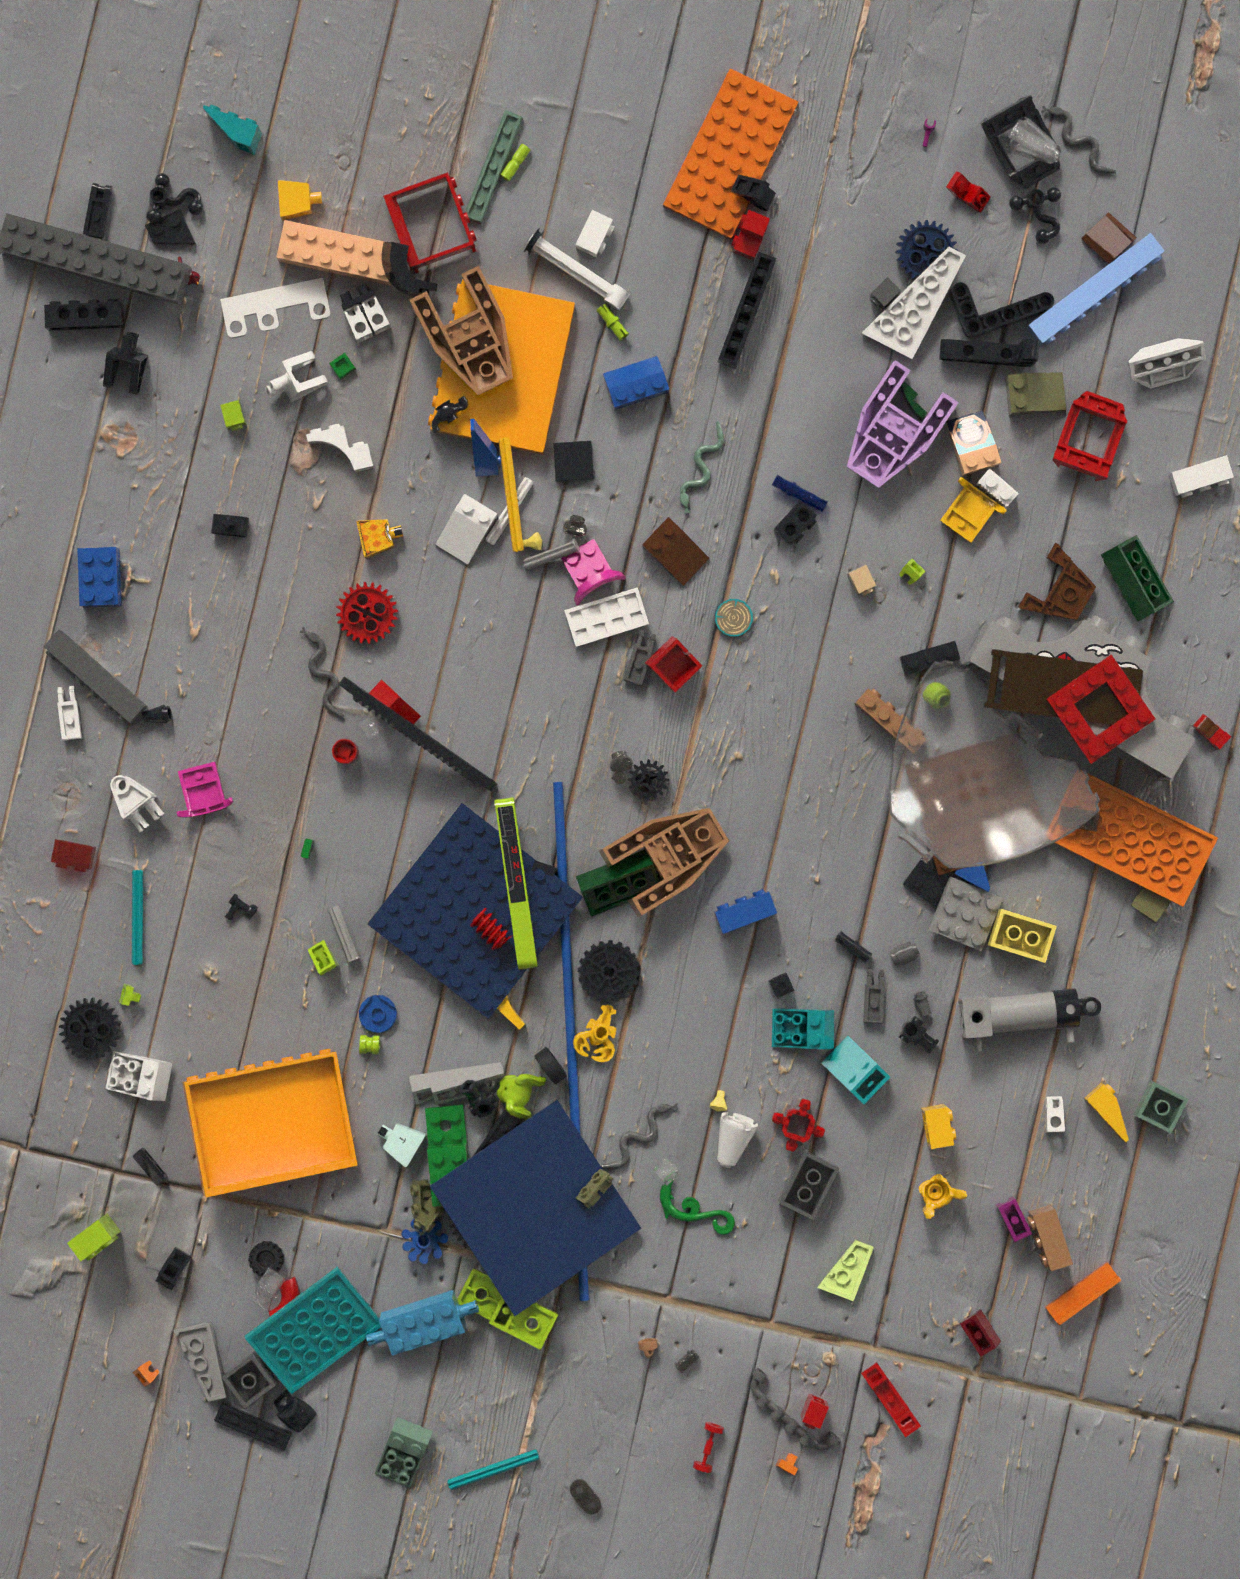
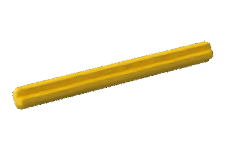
(511, 494)

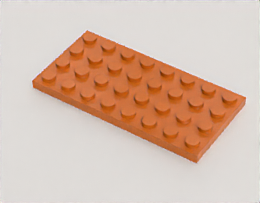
(732, 141)
(1143, 843)

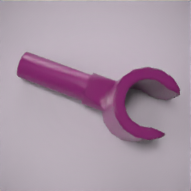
(928, 129)

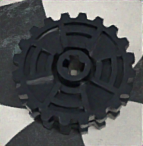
(608, 986)

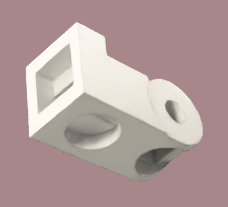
(1054, 1114)

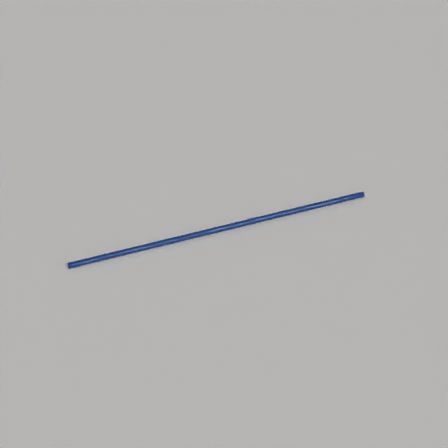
(568, 991)

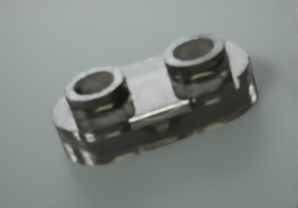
(583, 1498)

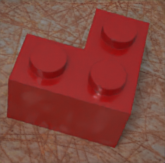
(753, 229)
(394, 701)

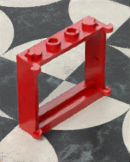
(402, 231)

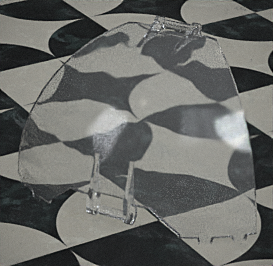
(974, 782)

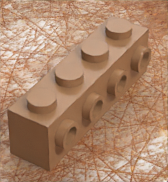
(880, 712)

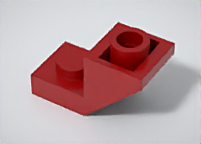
(967, 192)

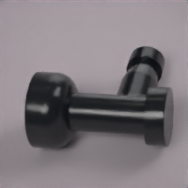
(238, 903)

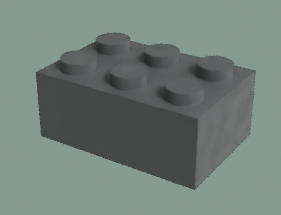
(808, 1184)

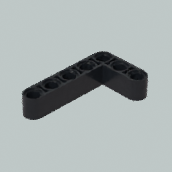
(998, 314)

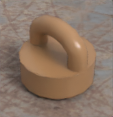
(648, 1346)

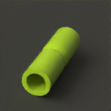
(517, 159)

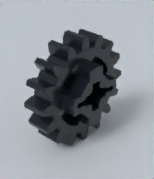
(636, 784)

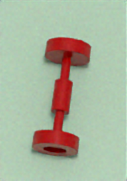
(703, 1466)

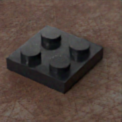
(926, 882)

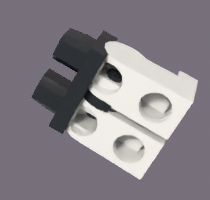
(364, 306)

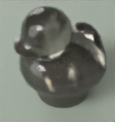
(576, 528)
(619, 764)

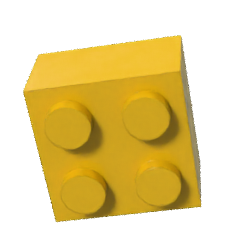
(938, 1126)

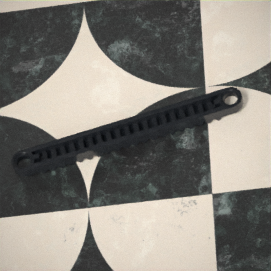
(417, 735)

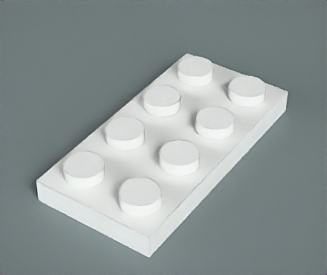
(606, 617)

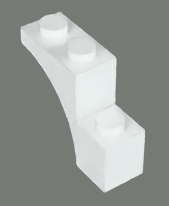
(336, 436)

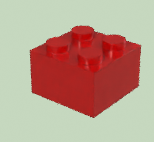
(672, 664)

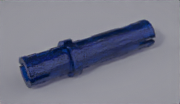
(799, 493)

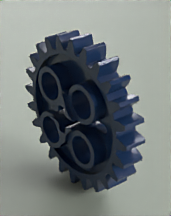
(930, 234)

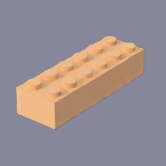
(332, 252)

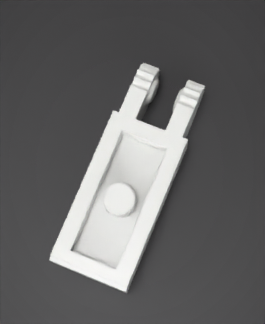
(69, 715)

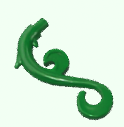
(693, 1215)

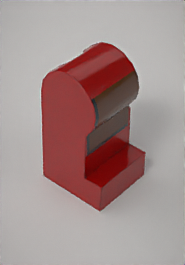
(1211, 732)

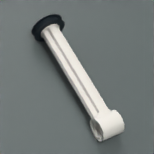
(612, 294)

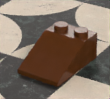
(675, 551)

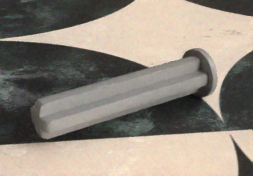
(551, 555)
(343, 934)

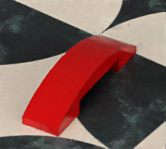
(891, 1399)

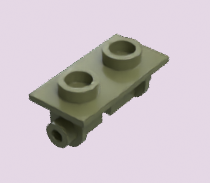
(600, 1181)
(419, 1190)
(425, 1221)

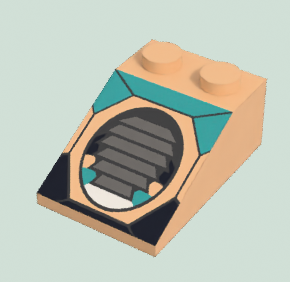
(973, 443)

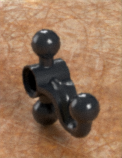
(162, 181)
(1053, 195)

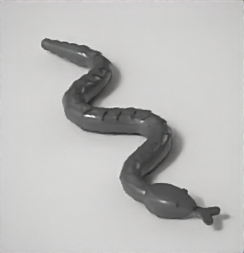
(1056, 111)
(322, 673)
(662, 1108)

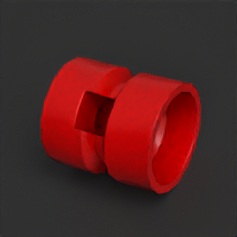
(345, 751)

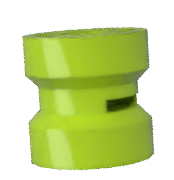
(369, 1044)

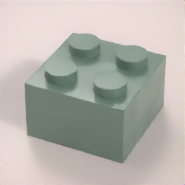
(1160, 1106)

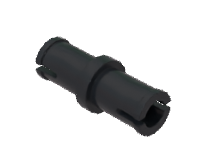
(853, 947)

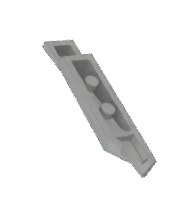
(445, 1085)

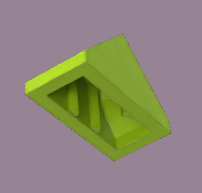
(322, 958)

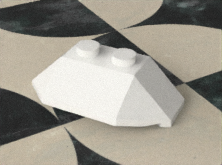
(1166, 362)

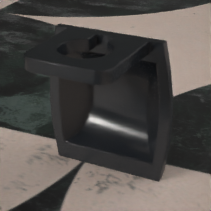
(295, 1413)

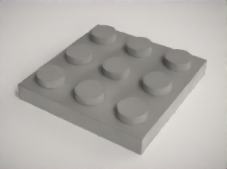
(965, 913)

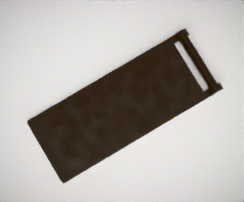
(1034, 678)

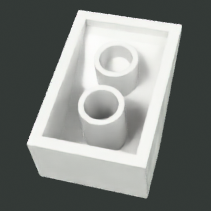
(466, 529)

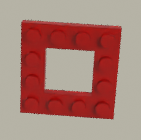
(1137, 712)

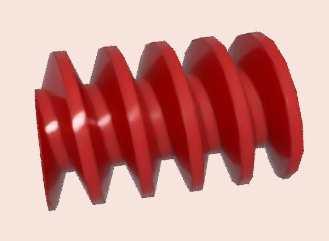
(490, 930)

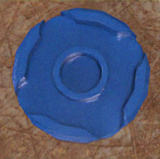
(377, 1013)

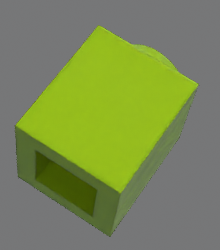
(233, 415)

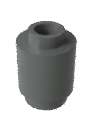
(904, 953)

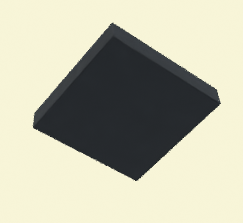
(573, 461)

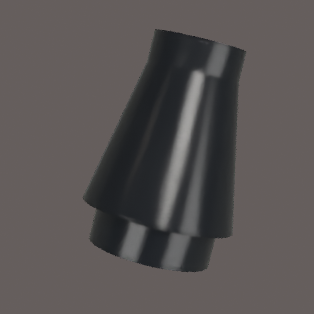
(159, 714)

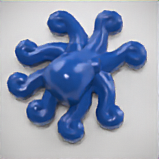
(423, 1243)

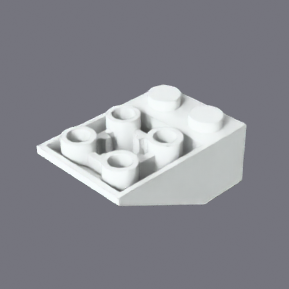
(139, 1076)

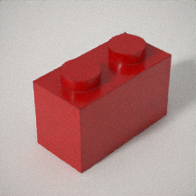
(814, 1411)

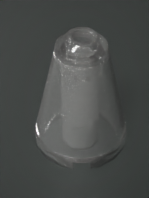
(1032, 142)

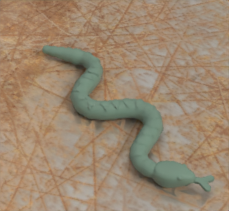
(684, 499)

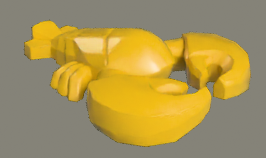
(597, 1035)

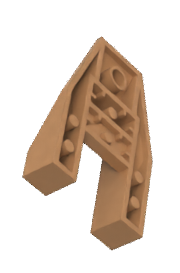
(474, 343)
(679, 849)

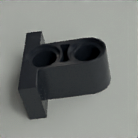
(754, 191)

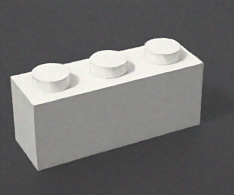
(1201, 476)

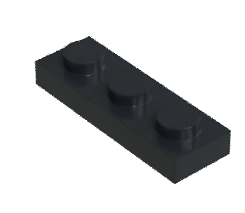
(925, 658)

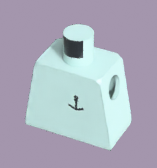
(401, 1142)

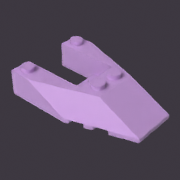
(889, 437)

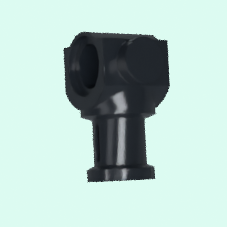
(918, 1036)
(480, 1100)

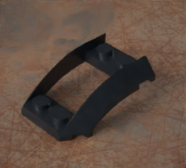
(1003, 122)

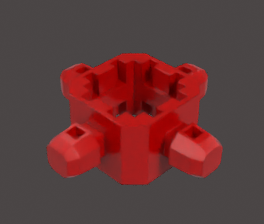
(792, 1144)

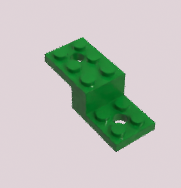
(445, 1148)

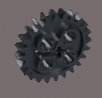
(77, 1040)

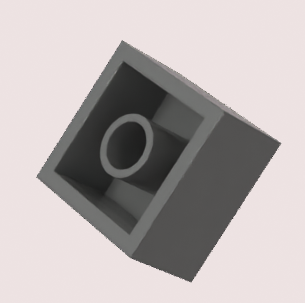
(249, 1379)

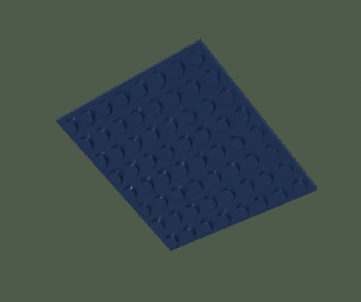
(443, 893)
(522, 1208)

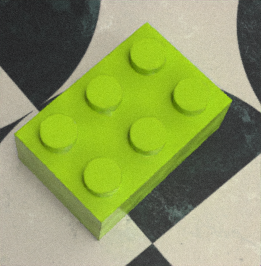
(94, 1238)

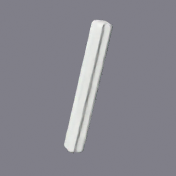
(503, 520)

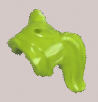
(518, 1093)

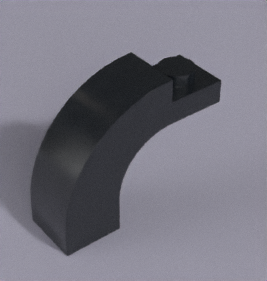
(397, 272)

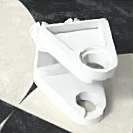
(287, 382)
(134, 799)

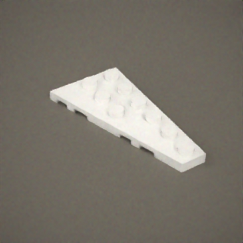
(911, 313)

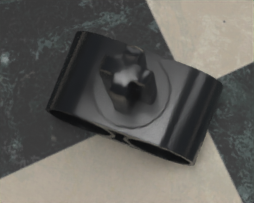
(230, 525)

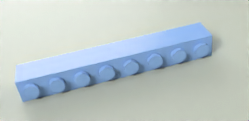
(1095, 289)

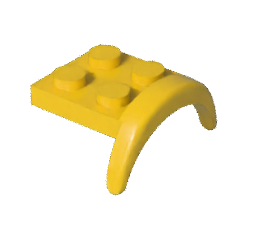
(970, 511)

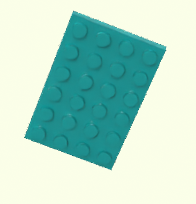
(314, 1330)

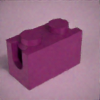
(1013, 1219)

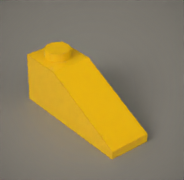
(1107, 1107)

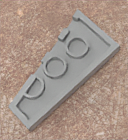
(202, 1351)

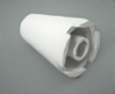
(734, 1137)

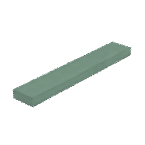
(493, 166)

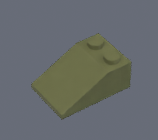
(1035, 393)

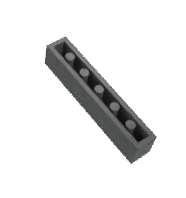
(95, 676)

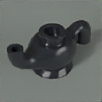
(447, 412)

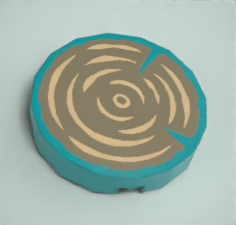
(733, 617)

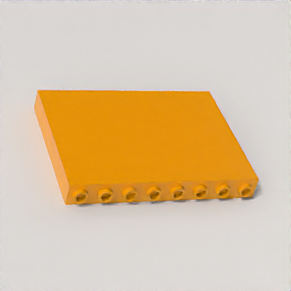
(537, 346)
(269, 1123)

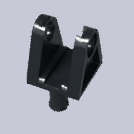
(126, 353)

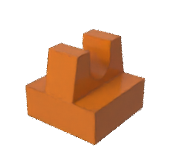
(144, 1375)
(787, 1464)

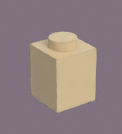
(862, 580)

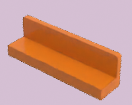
(1083, 1293)

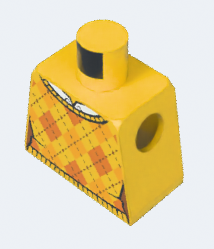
(377, 536)

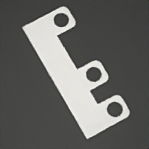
(269, 300)

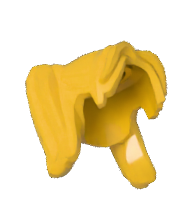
(942, 1197)

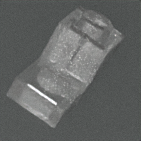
(266, 1289)

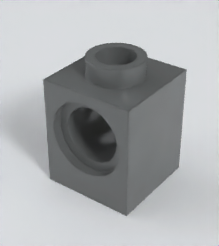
(884, 293)

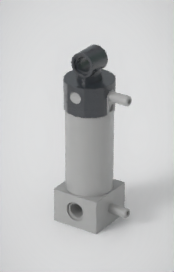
(1023, 1013)

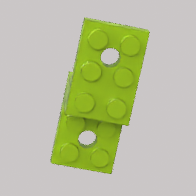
(499, 1314)

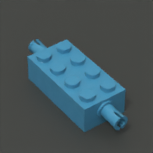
(422, 1322)

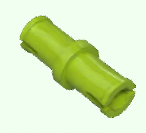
(612, 322)

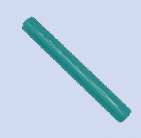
(137, 917)
(493, 1469)

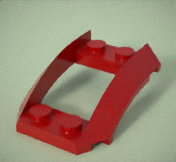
(1084, 461)

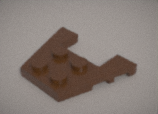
(1068, 593)

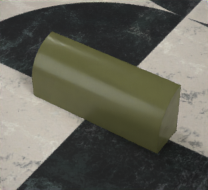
(1150, 904)

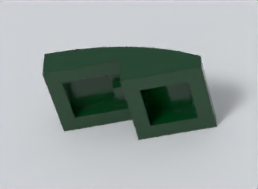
(909, 396)

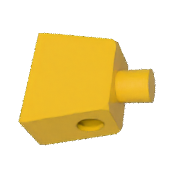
(296, 199)

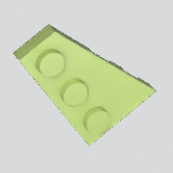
(848, 1271)

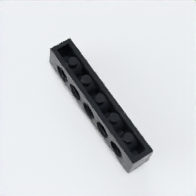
(746, 310)

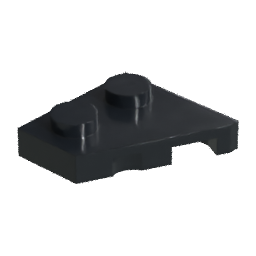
(171, 230)

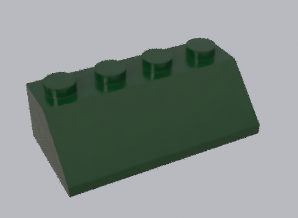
(1137, 578)
(615, 885)

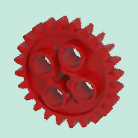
(359, 628)

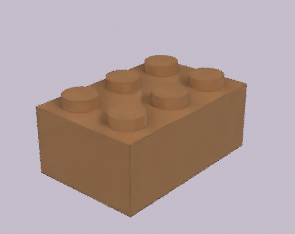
(1049, 1238)

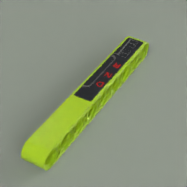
(516, 883)

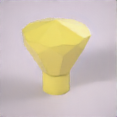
(534, 541)
(719, 1103)

